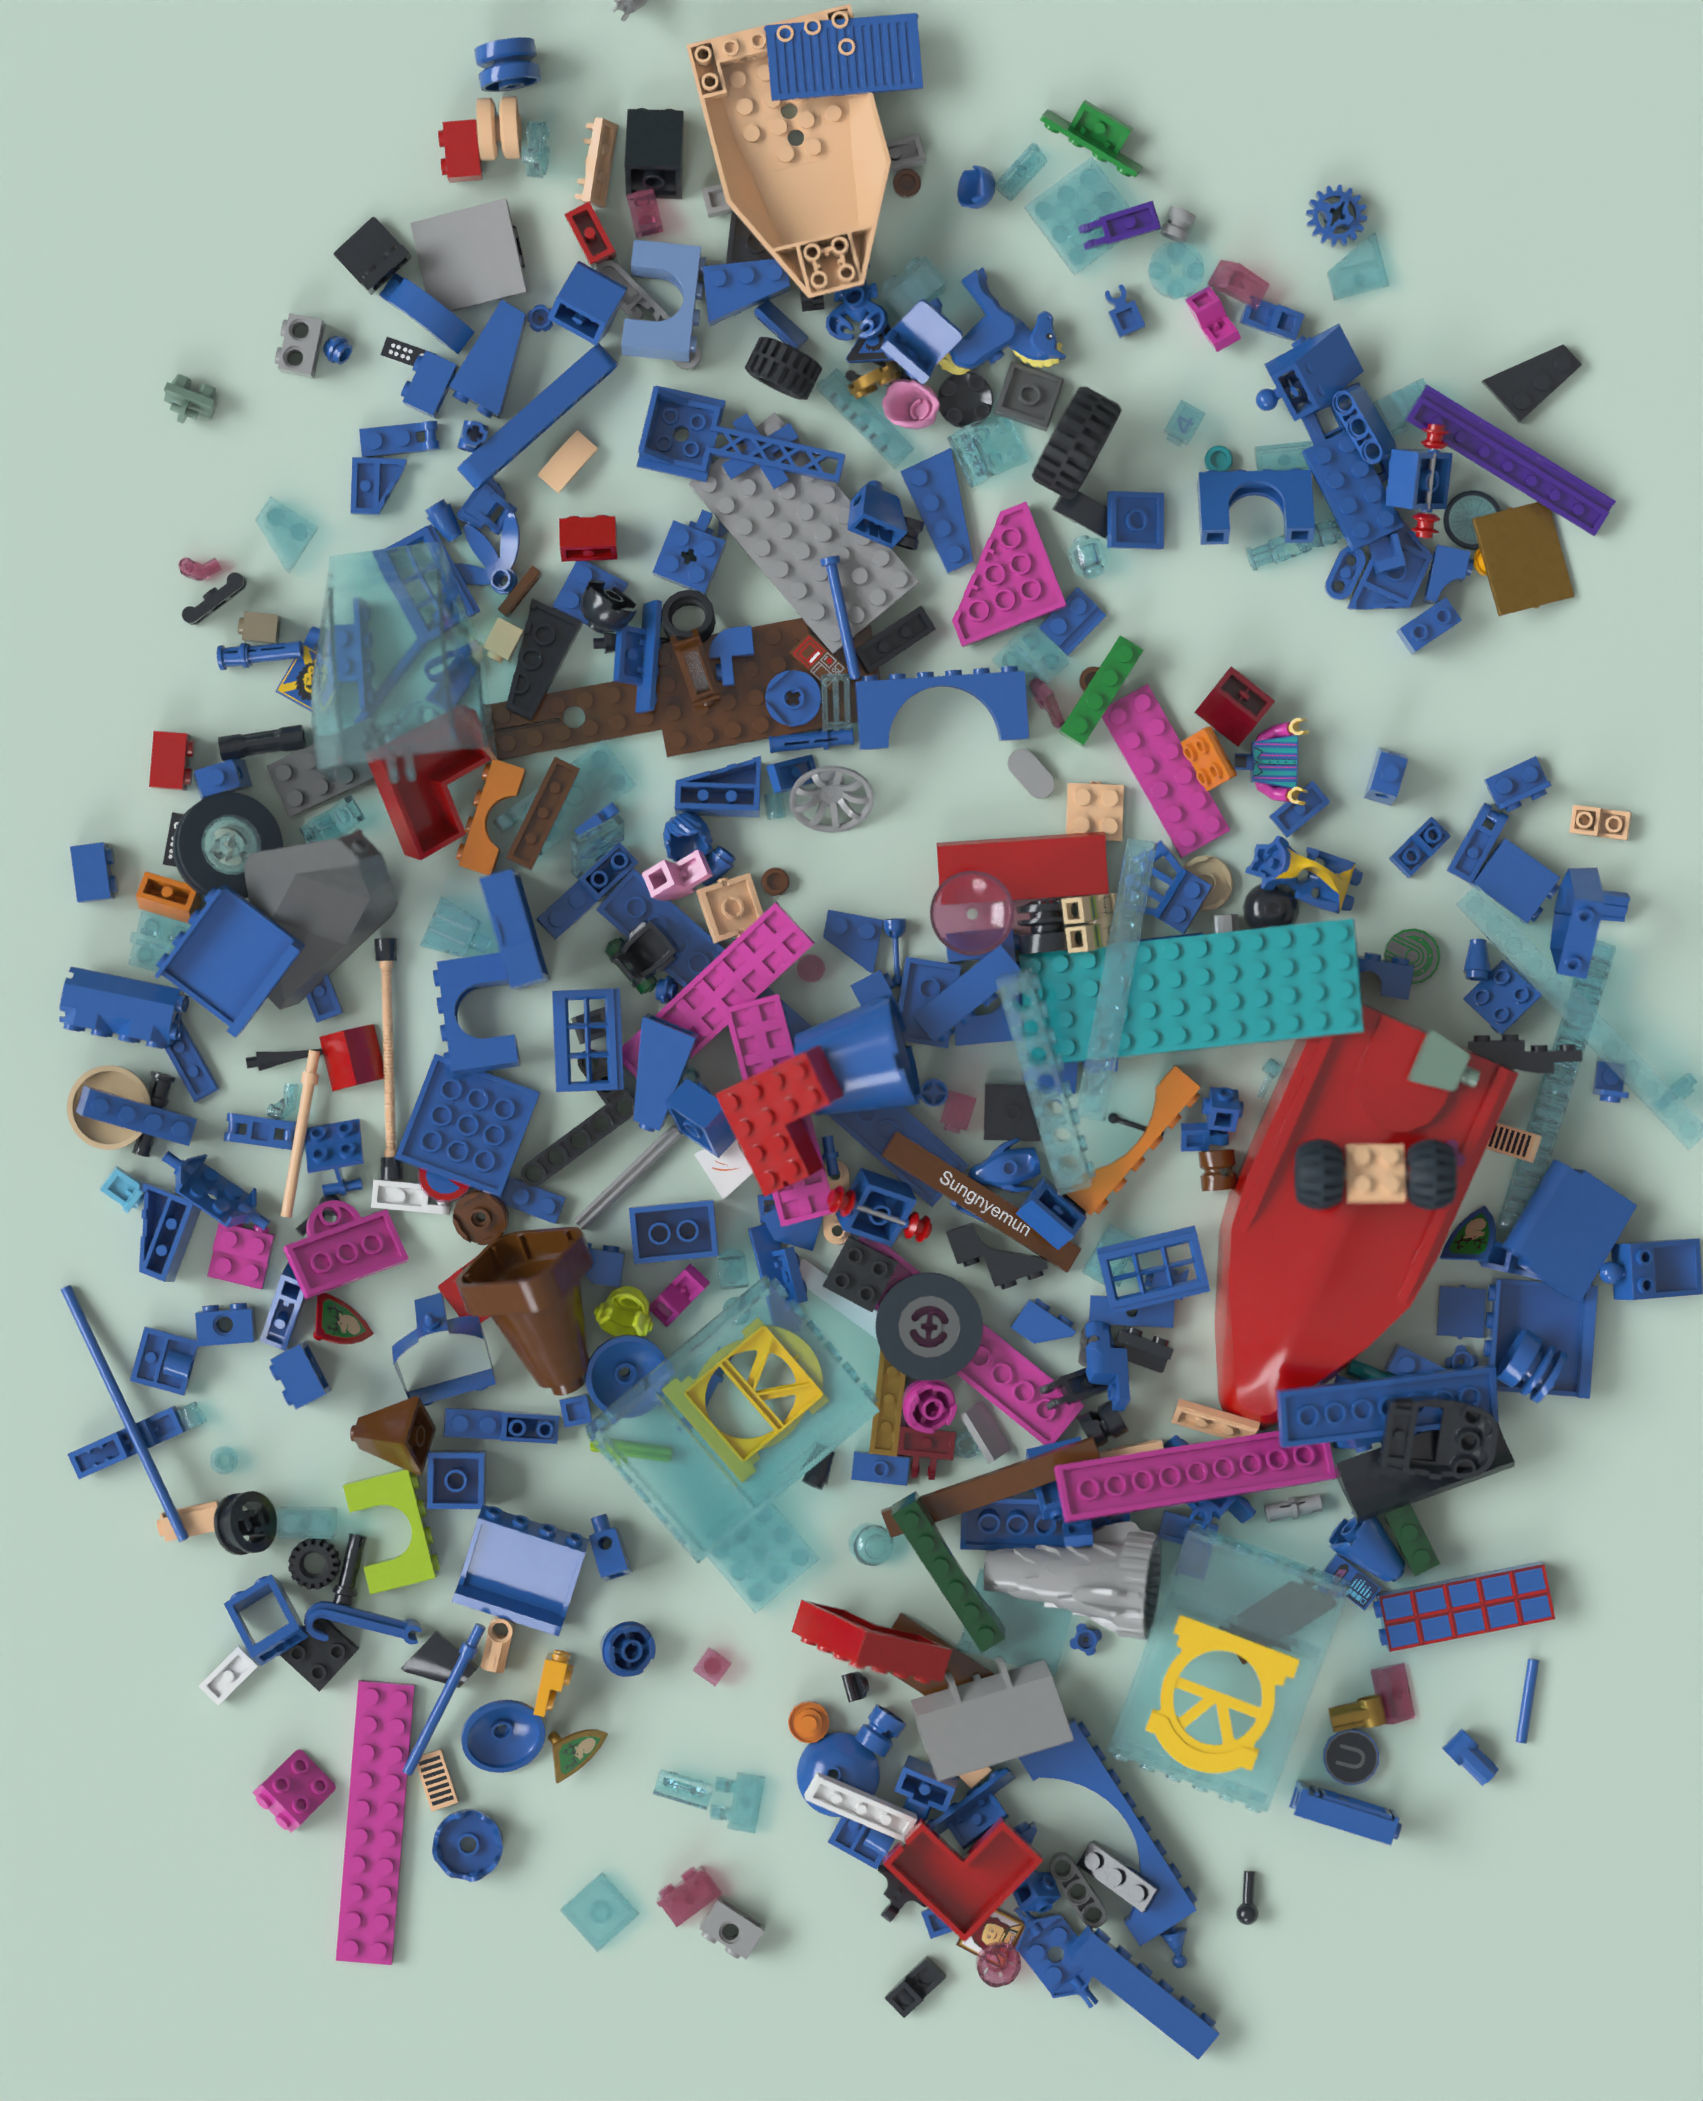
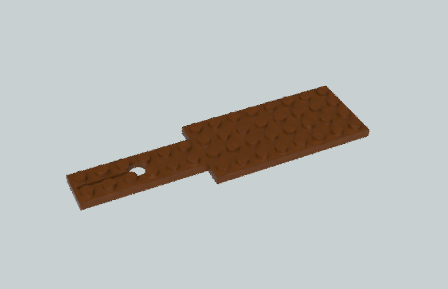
(731, 720)

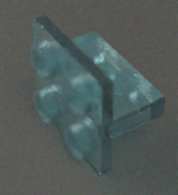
(1032, 654)
(153, 939)

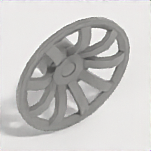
(830, 793)

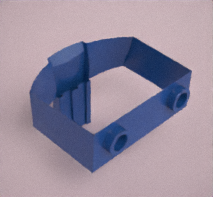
(1577, 918)
(432, 1318)

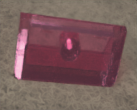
(1394, 1689)

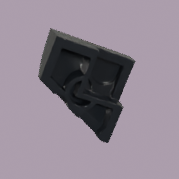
(436, 1660)

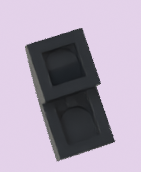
(1084, 512)
(915, 1986)

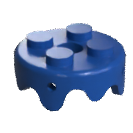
(468, 1864)

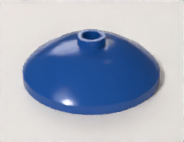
(604, 1367)
(504, 1746)
(842, 1752)

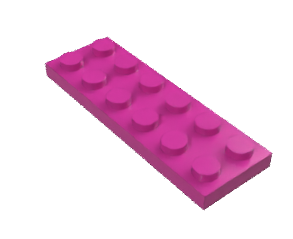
(1164, 771)

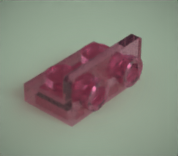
(688, 1895)

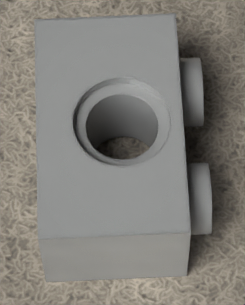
(724, 1913)

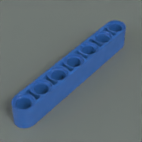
(537, 416)

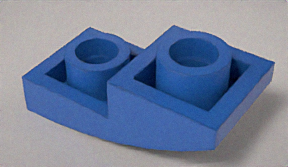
(1419, 847)

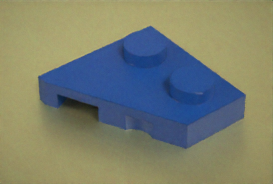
(373, 483)

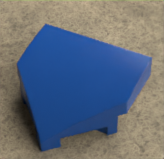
(798, 1234)

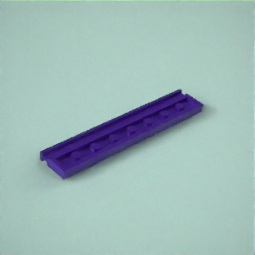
(1512, 461)

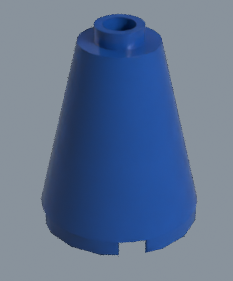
(1368, 1547)

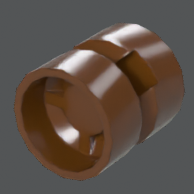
(1217, 1170)

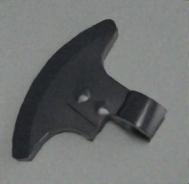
(896, 1893)

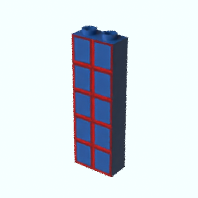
(1464, 1606)

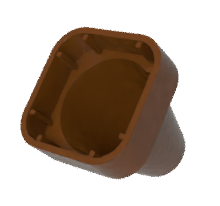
(535, 1299)

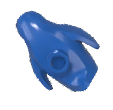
(1007, 1168)

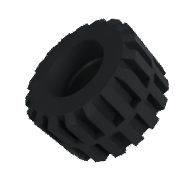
(783, 368)

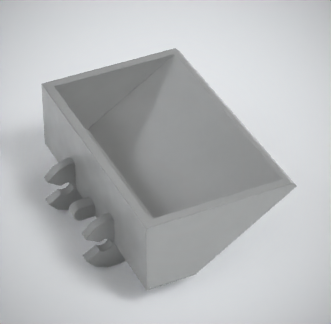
(991, 1719)

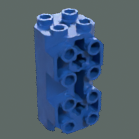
(123, 1007)

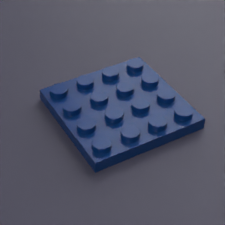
(467, 1127)

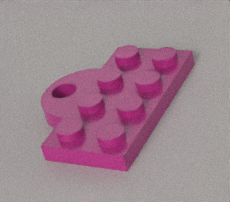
(343, 1249)

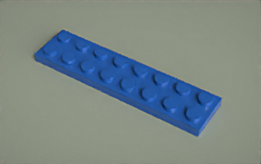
(1360, 1407)

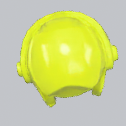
(625, 1313)

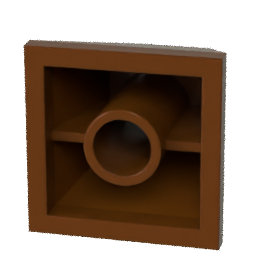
(397, 1434)

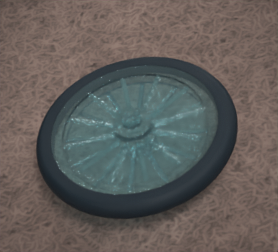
(1459, 516)

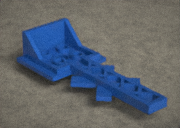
(702, 416)

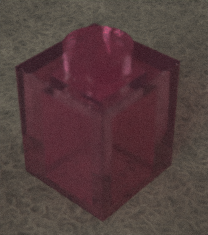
(957, 1111)

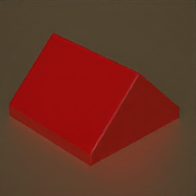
(352, 1057)

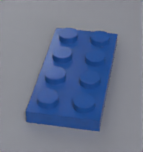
(1351, 491)

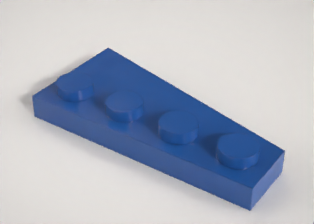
(939, 503)

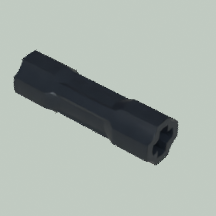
(244, 745)

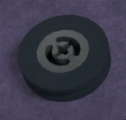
(962, 1329)

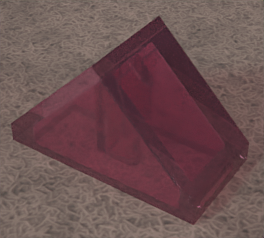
(1238, 283)

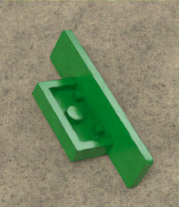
(1097, 133)

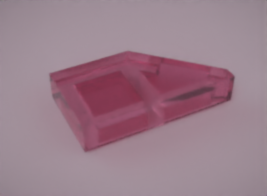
(1046, 700)

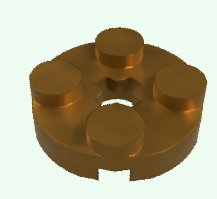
(867, 384)

